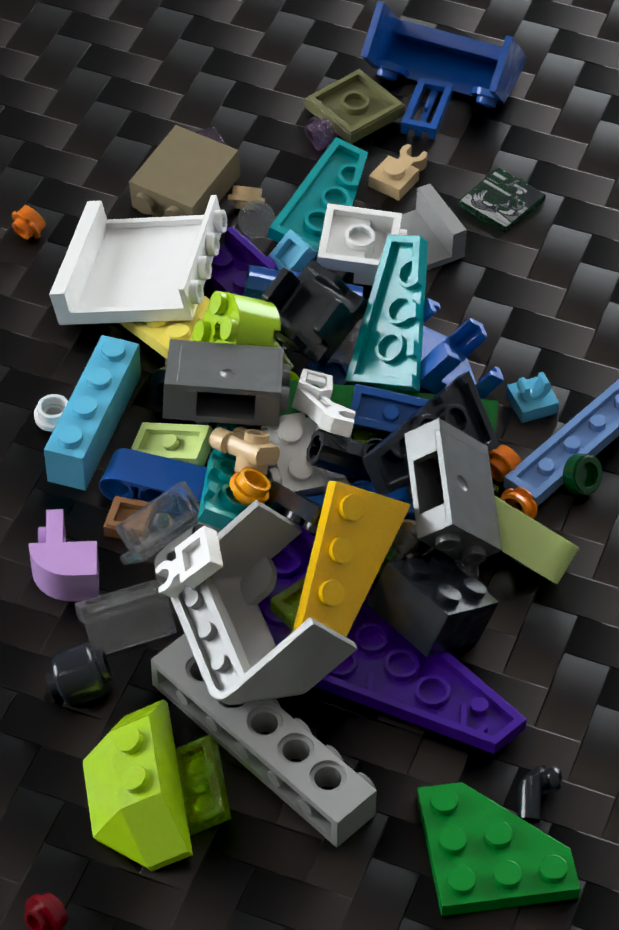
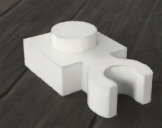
(194, 562)

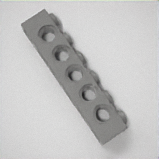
(299, 784)

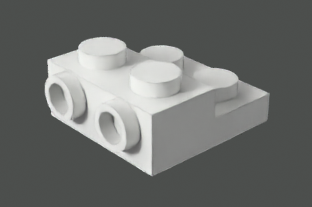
(355, 240)
(292, 469)

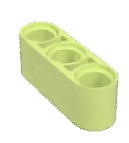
(533, 543)

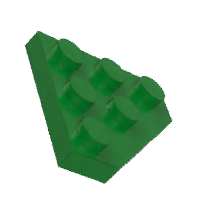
(489, 855)

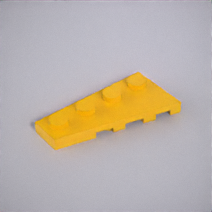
(347, 554)

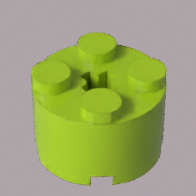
(238, 321)

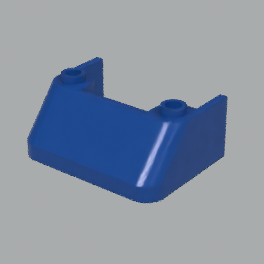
(418, 51)

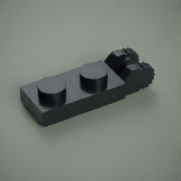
(295, 506)

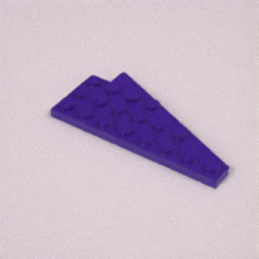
(396, 676)

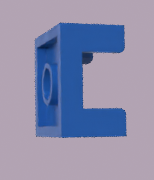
(447, 356)

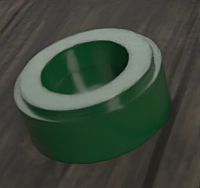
(582, 474)

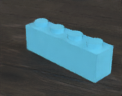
(92, 413)

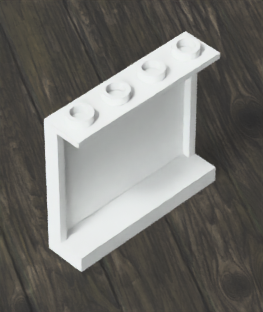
(136, 267)

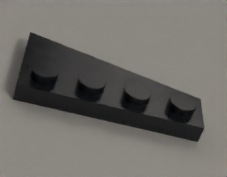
(455, 404)

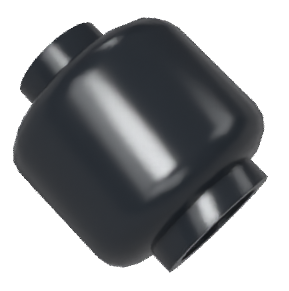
(79, 674)

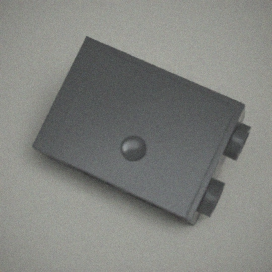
(225, 383)
(452, 492)

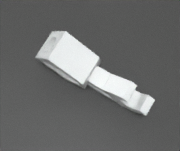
(319, 407)

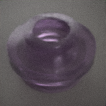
(320, 132)

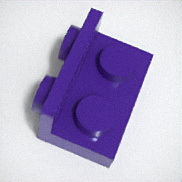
(233, 260)

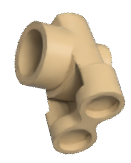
(249, 447)

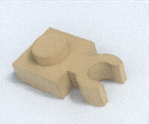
(398, 176)

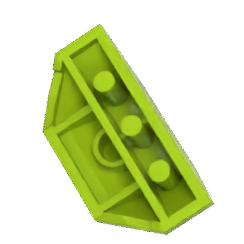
(138, 790)

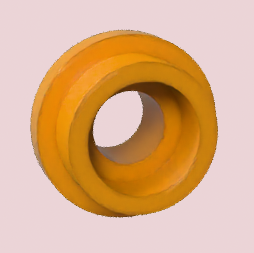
(250, 486)

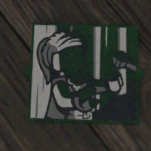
(501, 200)

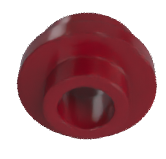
(45, 912)

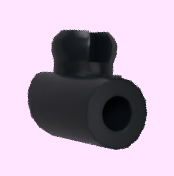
(533, 787)

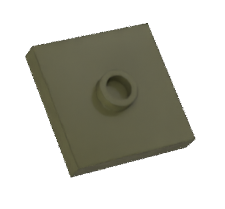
(355, 106)

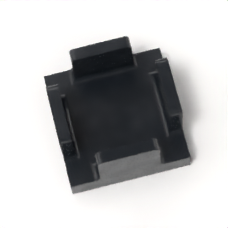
(314, 310)

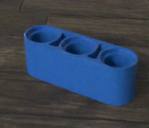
(147, 476)

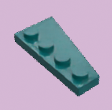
(330, 181)
(392, 327)

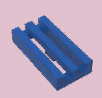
(422, 126)

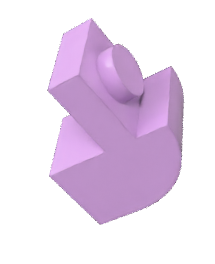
(64, 568)

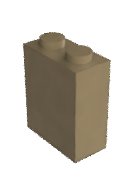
(184, 175)

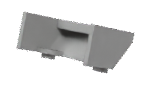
(228, 626)

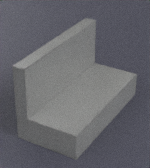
(437, 226)

